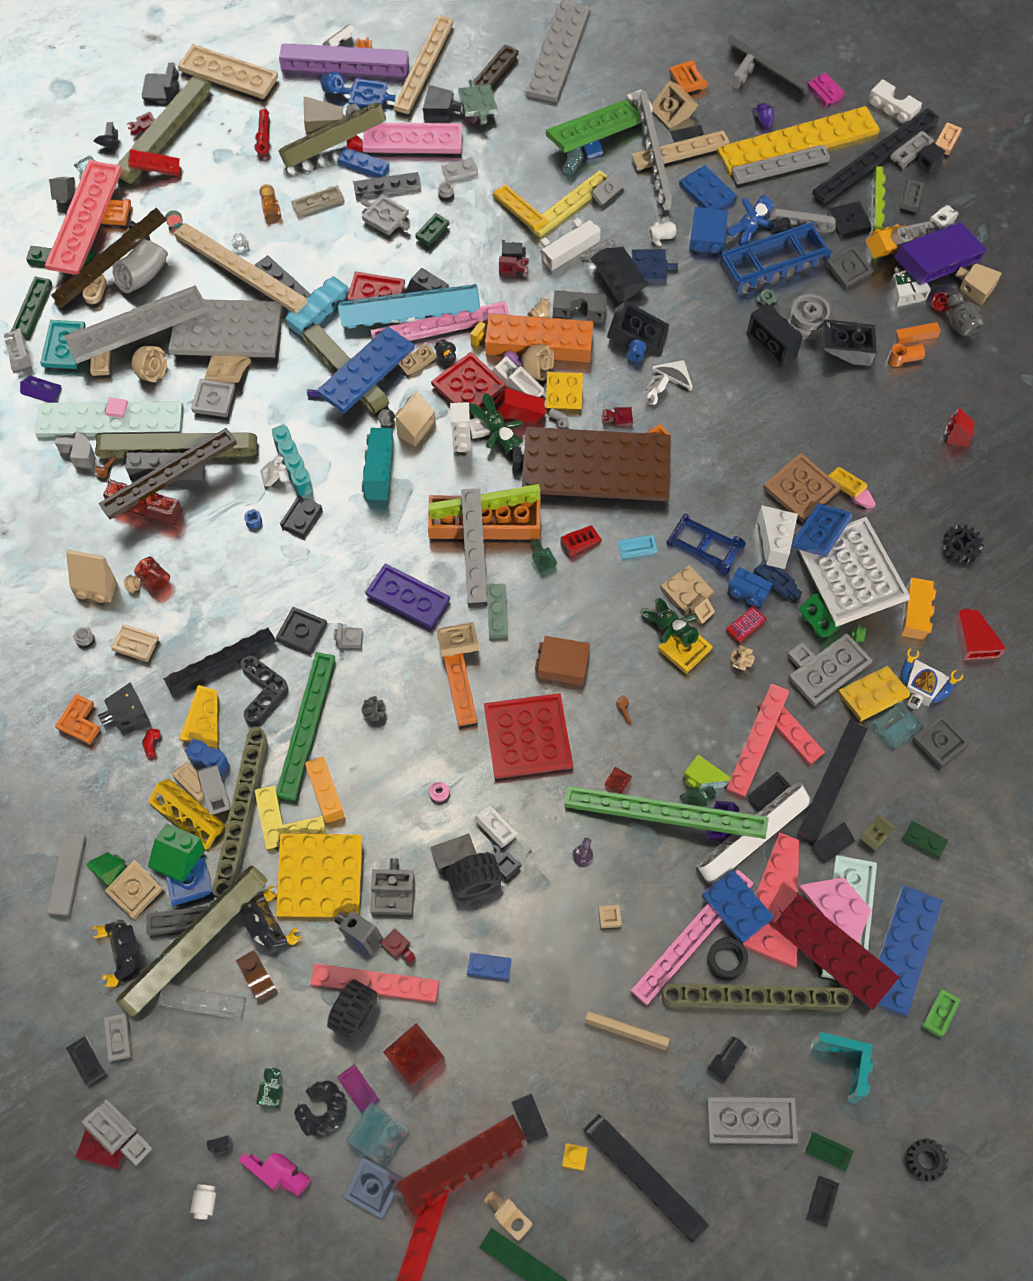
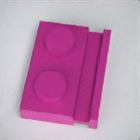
(825, 89)

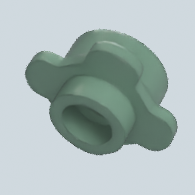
(766, 296)

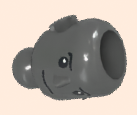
(965, 316)

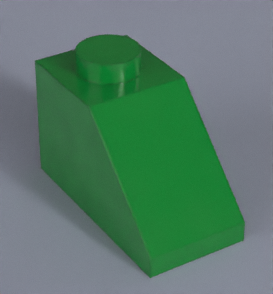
(107, 867)

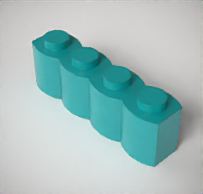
(292, 460)

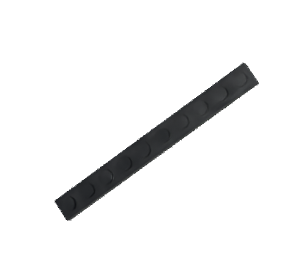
(874, 156)

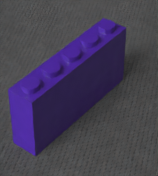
(940, 253)

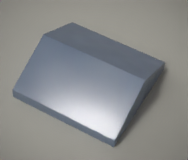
(372, 1187)

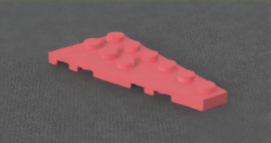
(776, 892)

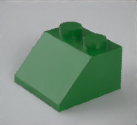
(175, 852)

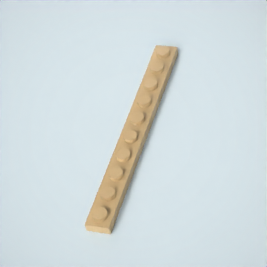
(241, 268)

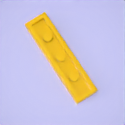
(520, 207)

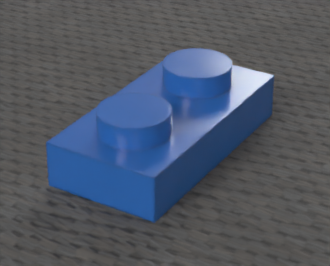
(489, 966)

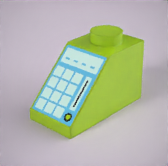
(704, 775)

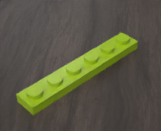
(877, 202)
(488, 501)

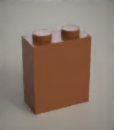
(562, 660)

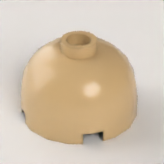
(538, 361)
(149, 363)

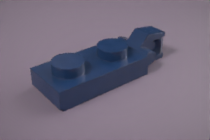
(781, 581)

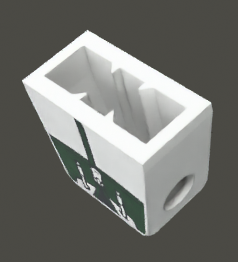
(906, 289)

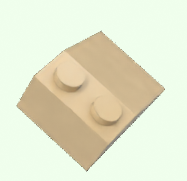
(90, 576)

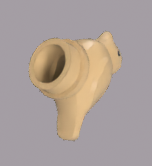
(541, 309)

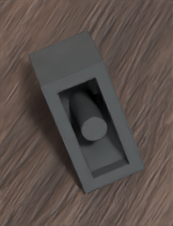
(61, 188)

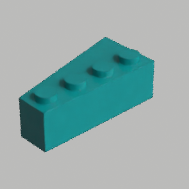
(378, 463)

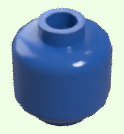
(332, 82)

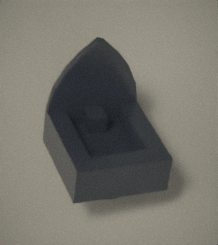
(109, 139)

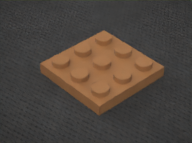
(801, 487)

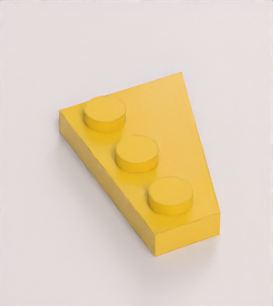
(202, 718)

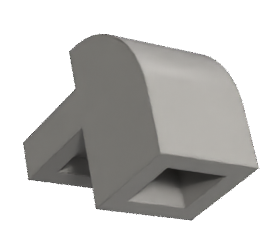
(79, 449)

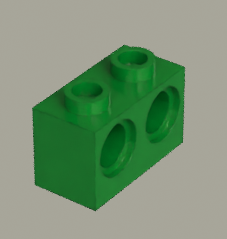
(818, 620)

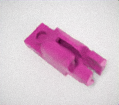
(277, 1171)

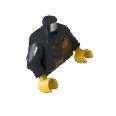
(262, 924)
(123, 949)

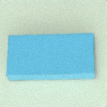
(637, 547)

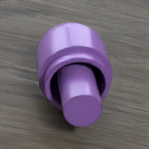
(513, 357)

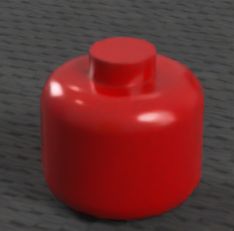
(355, 143)

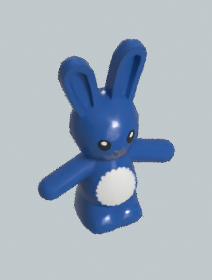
(750, 221)

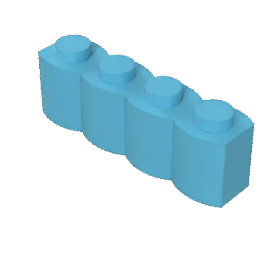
(320, 304)

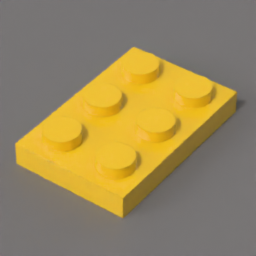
(873, 693)

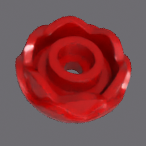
(939, 302)

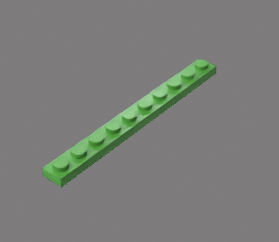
(667, 812)

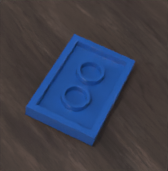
(707, 189)
(821, 530)
(737, 906)

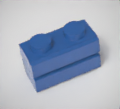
(749, 587)

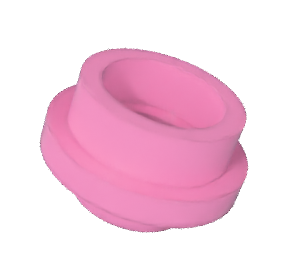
(439, 796)

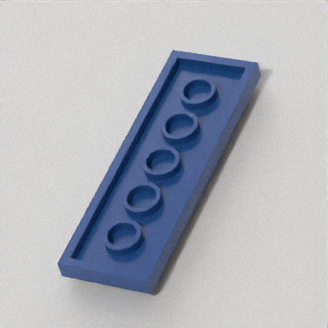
(365, 369)
(908, 945)

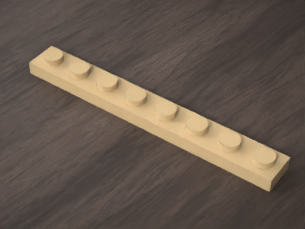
(423, 64)

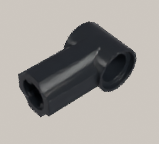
(724, 1062)

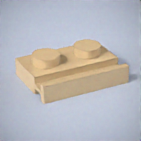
(135, 643)

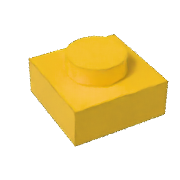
(478, 334)
(574, 1157)

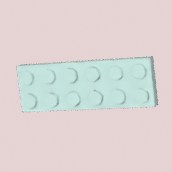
(861, 877)

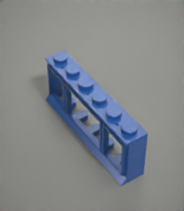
(789, 235)

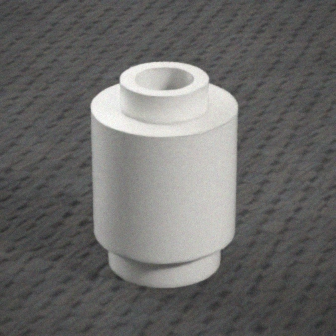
(203, 1202)

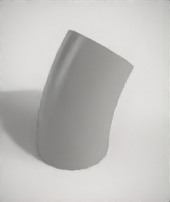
(139, 266)

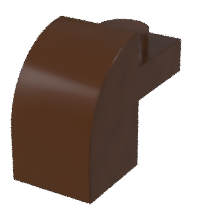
(256, 975)

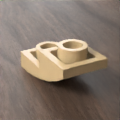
(418, 359)

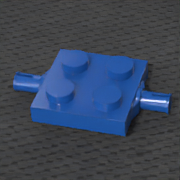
(367, 92)

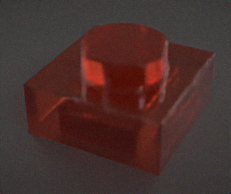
(618, 780)

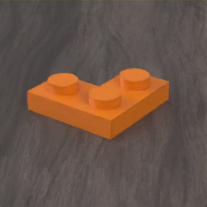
(74, 722)

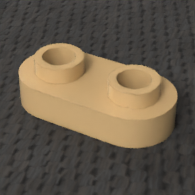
(94, 292)

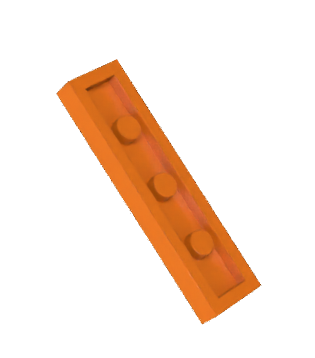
(460, 689)

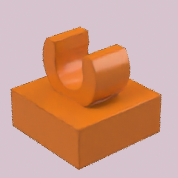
(363, 43)

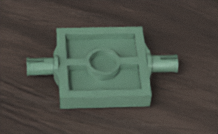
(477, 101)

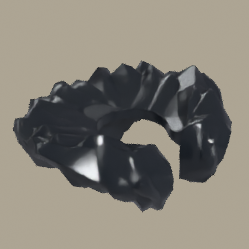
(335, 1111)

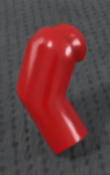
(148, 740)

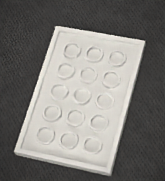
(856, 575)

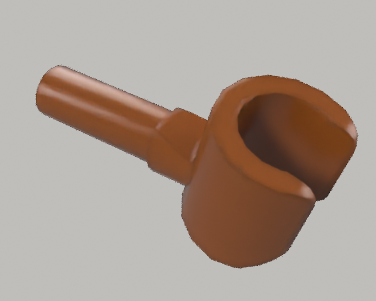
(103, 471)
(620, 704)

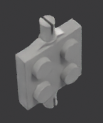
(385, 214)

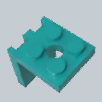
(853, 1049)

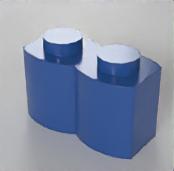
(203, 756)

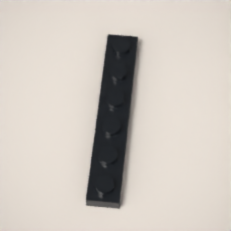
(219, 660)

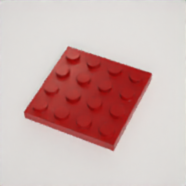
(528, 736)

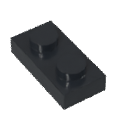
(86, 1060)

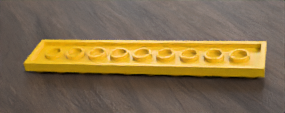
(825, 131)

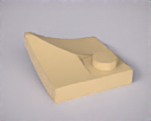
(226, 368)

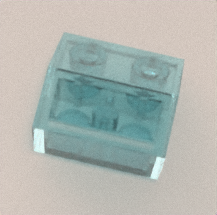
(377, 1135)

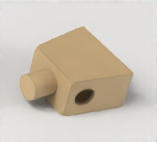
(978, 282)

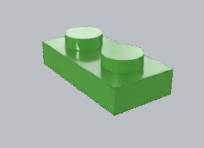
(941, 1013)

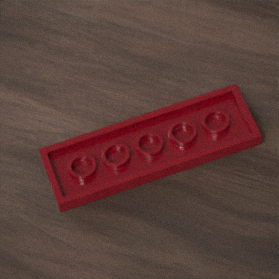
(835, 952)

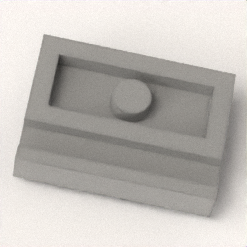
(108, 1127)

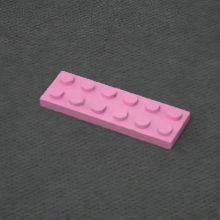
(413, 138)

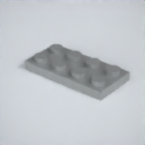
(830, 669)
(751, 1120)

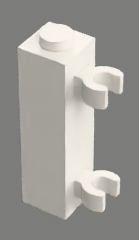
(570, 245)

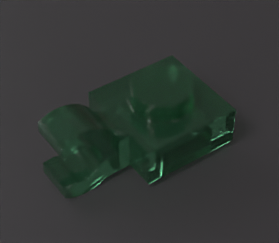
(542, 557)
(698, 798)
(269, 1091)

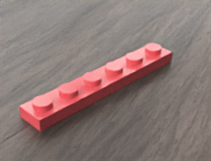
(758, 740)
(383, 983)

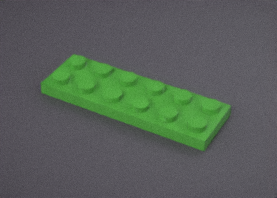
(594, 126)

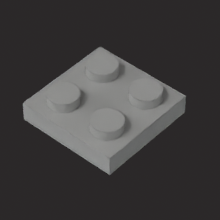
(213, 398)

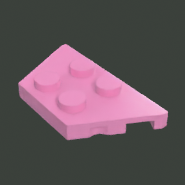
(840, 904)

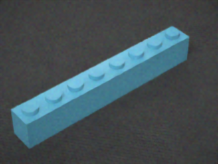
(409, 305)

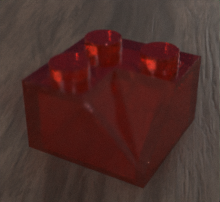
(414, 1056)

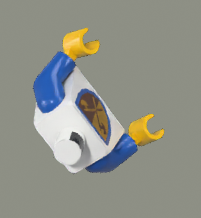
(925, 682)

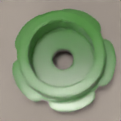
(859, 634)

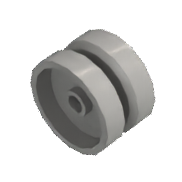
(808, 315)

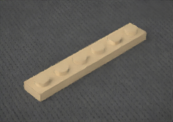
(682, 149)

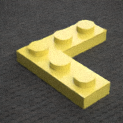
(272, 821)

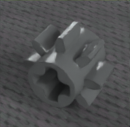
(373, 708)

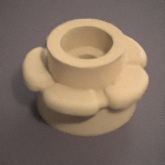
(131, 583)

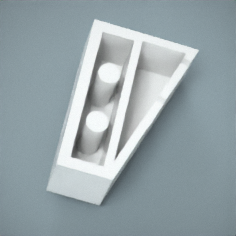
(777, 534)

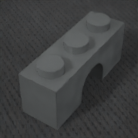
(591, 303)

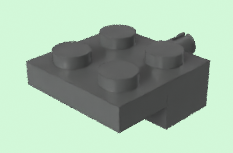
(392, 890)

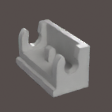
(17, 350)

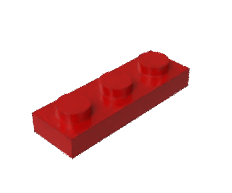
(154, 162)

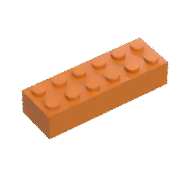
(516, 333)
(501, 523)

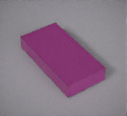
(357, 1088)

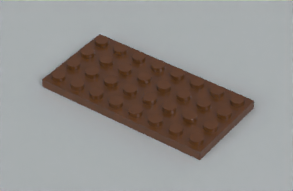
(597, 463)

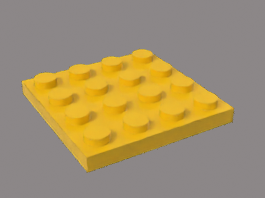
(319, 875)

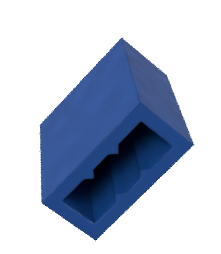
(708, 230)

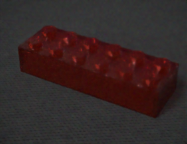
(458, 1165)

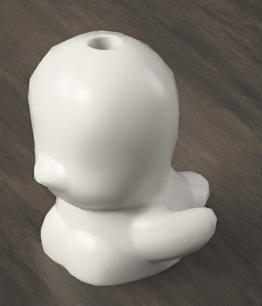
(662, 231)

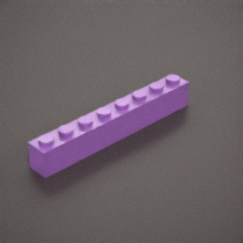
(344, 59)

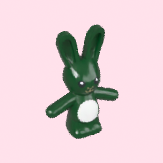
(495, 422)
(669, 621)

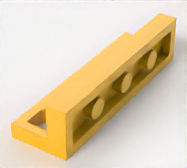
(187, 808)

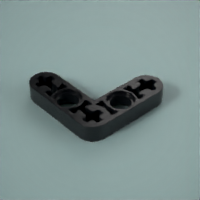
(268, 691)

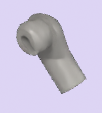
(561, 418)

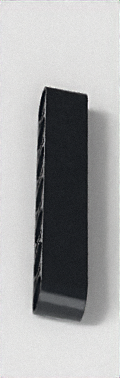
(832, 781)
(645, 1178)

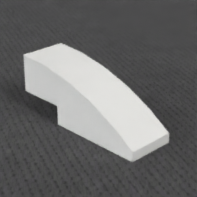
(517, 378)

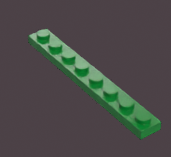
(305, 726)

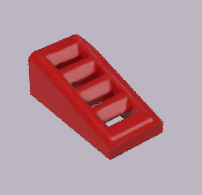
(578, 547)

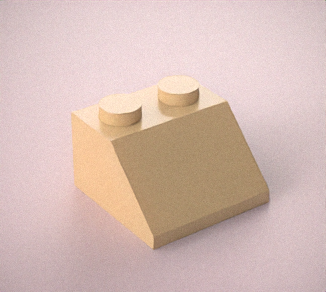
(673, 105)

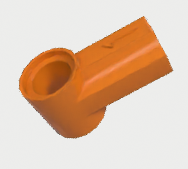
(901, 354)

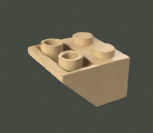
(414, 419)

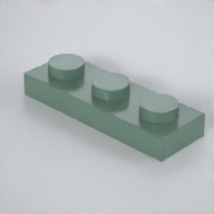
(497, 611)

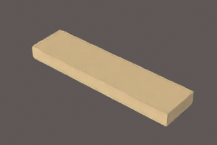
(627, 1030)

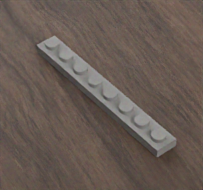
(655, 153)

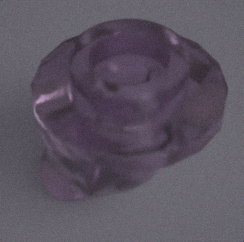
(582, 853)

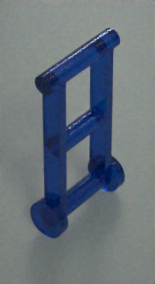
(721, 565)

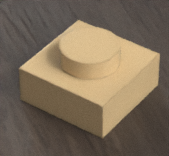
(702, 609)
(610, 916)

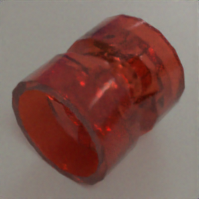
(152, 574)

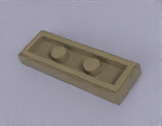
(317, 200)

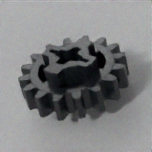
(960, 543)

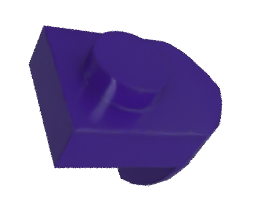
(764, 113)

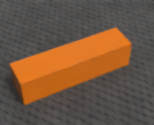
(917, 333)

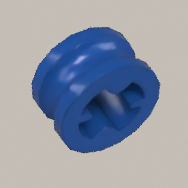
(255, 522)

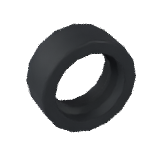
(727, 942)

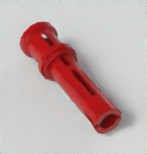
(263, 117)

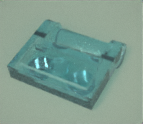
(901, 730)

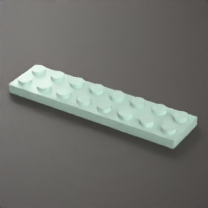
(91, 420)

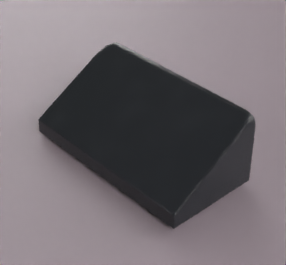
(833, 843)

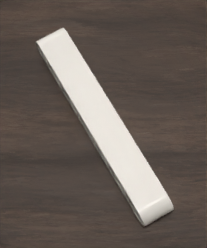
(738, 847)

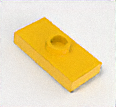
(848, 482)

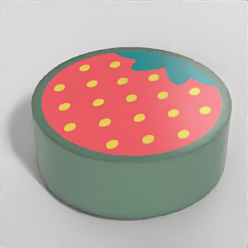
(174, 218)

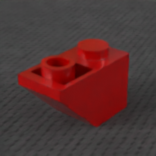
(960, 429)

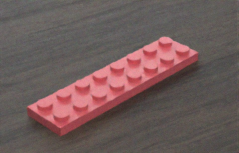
(83, 217)

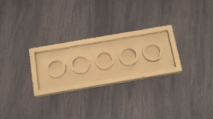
(228, 71)

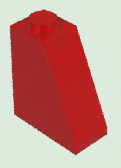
(520, 406)
(976, 636)

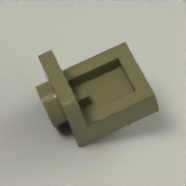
(877, 832)

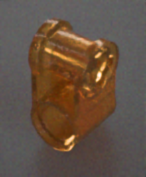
(269, 201)

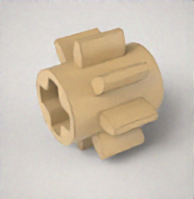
(742, 658)

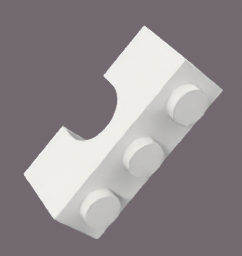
(902, 110)
(460, 427)

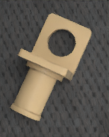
(506, 1213)

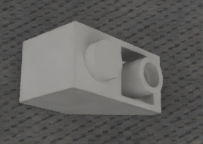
(214, 789)

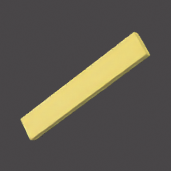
(570, 202)

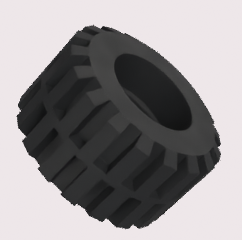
(474, 875)
(352, 1009)

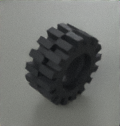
(939, 1160)

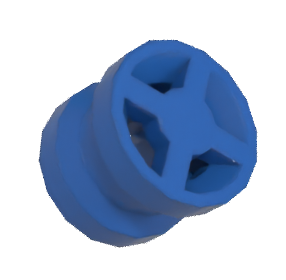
(636, 350)

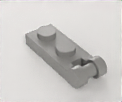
(911, 149)

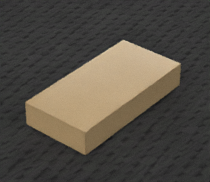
(189, 779)

